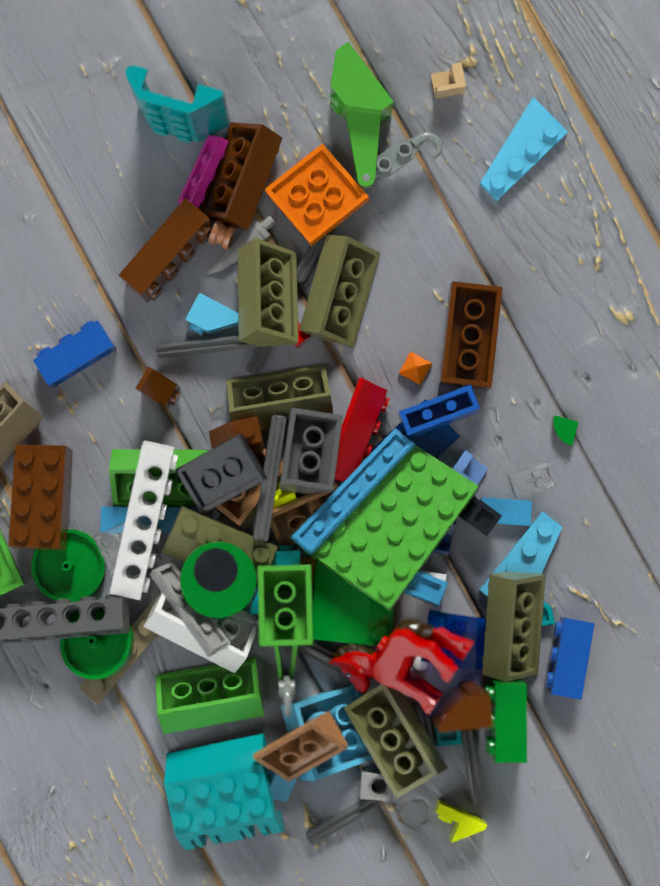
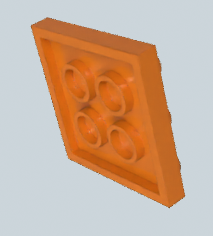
(316, 194)

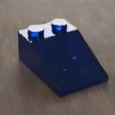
(466, 627)

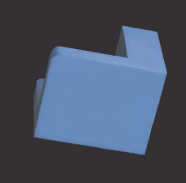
(469, 467)

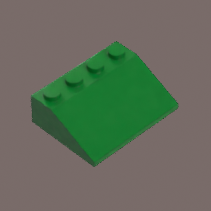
(345, 612)

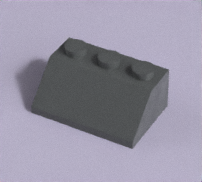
(310, 452)

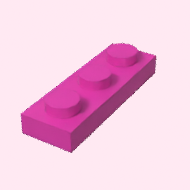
(204, 170)

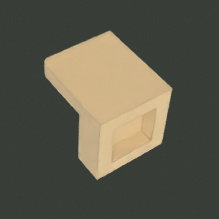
(449, 82)

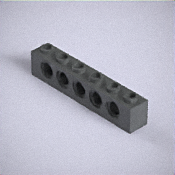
(114, 622)

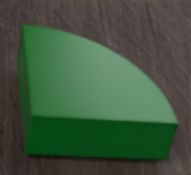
(565, 429)

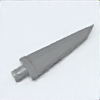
(255, 230)

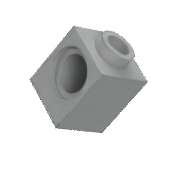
(366, 790)

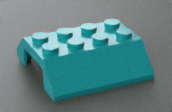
(176, 117)
(220, 793)

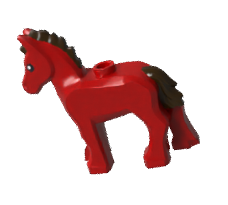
(396, 657)

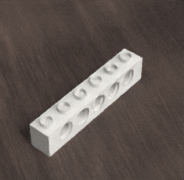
(123, 581)

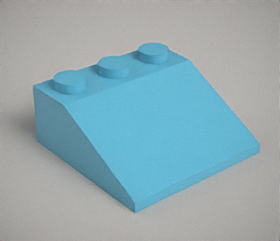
(334, 701)

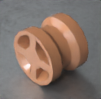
(222, 235)

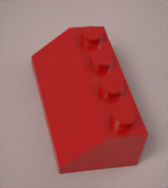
(358, 426)

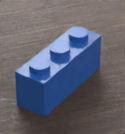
(74, 353)
(439, 412)
(569, 657)

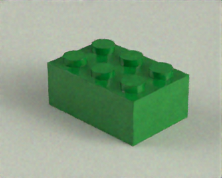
(509, 718)

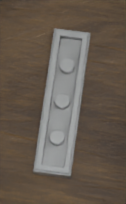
(203, 628)

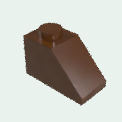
(158, 388)
(248, 427)

